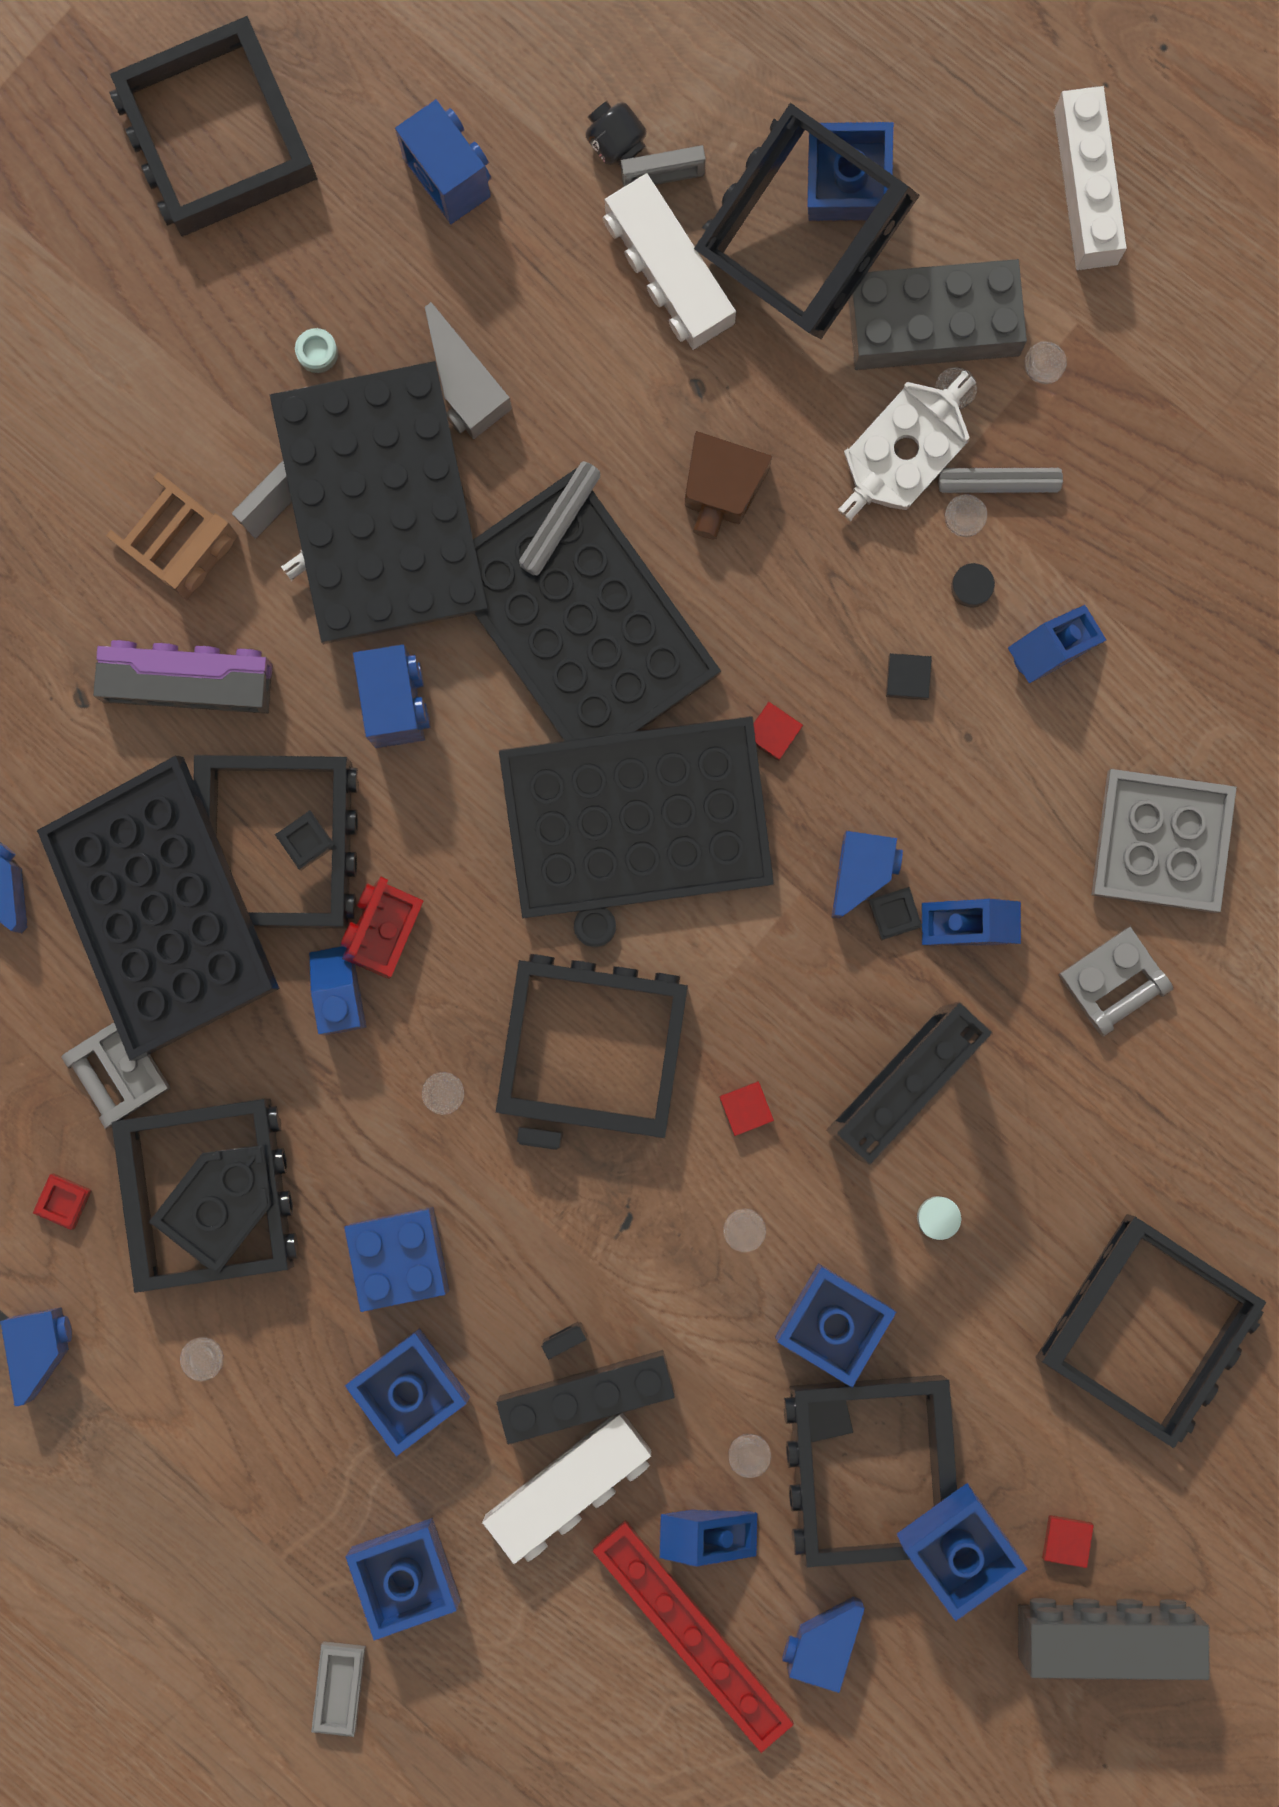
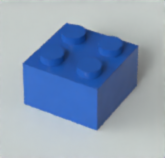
(444, 160)
(837, 186)
(390, 696)
(397, 1259)
(835, 1325)
(408, 1392)
(961, 1552)
(403, 1579)

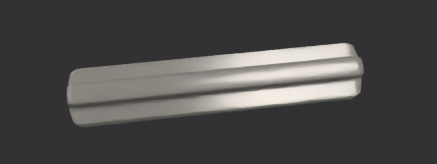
(1000, 480)
(559, 518)

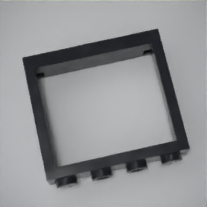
(243, 193)
(858, 257)
(344, 824)
(586, 973)
(909, 1081)
(136, 1201)
(1220, 1356)
(800, 1456)

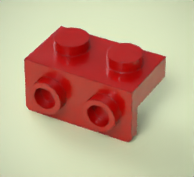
(382, 928)

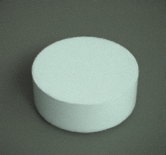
(316, 350)
(939, 1218)

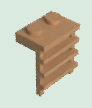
(197, 555)

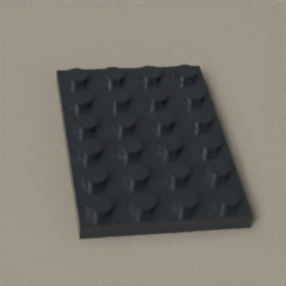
(378, 502)
(592, 628)
(636, 817)
(157, 908)

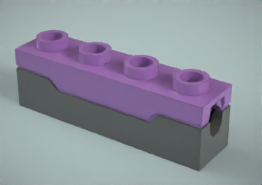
(183, 679)

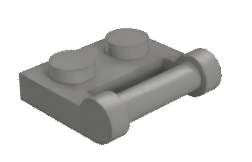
(1107, 969)
(136, 1080)

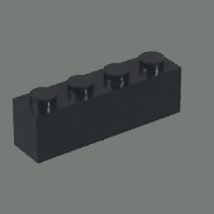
(585, 1397)

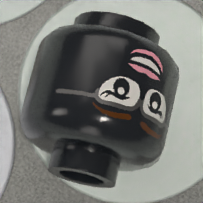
(615, 133)

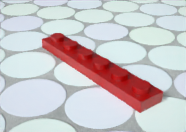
(693, 1636)

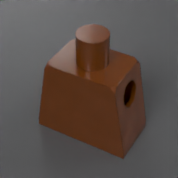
(722, 482)

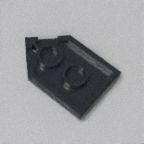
(217, 1204)

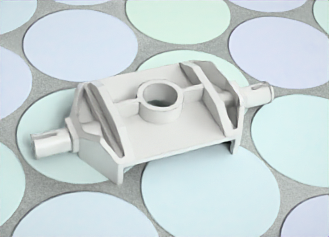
(916, 413)

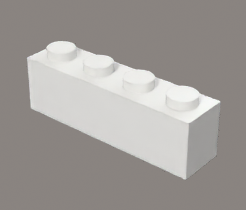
(1090, 178)
(669, 262)
(567, 1487)

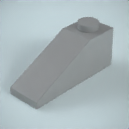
(468, 388)

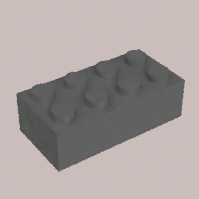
(938, 315)
(1113, 1640)

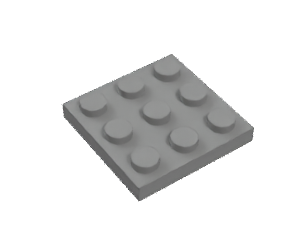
(1164, 841)

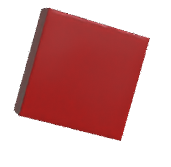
(775, 731)
(746, 1108)
(62, 1201)
(1067, 1541)

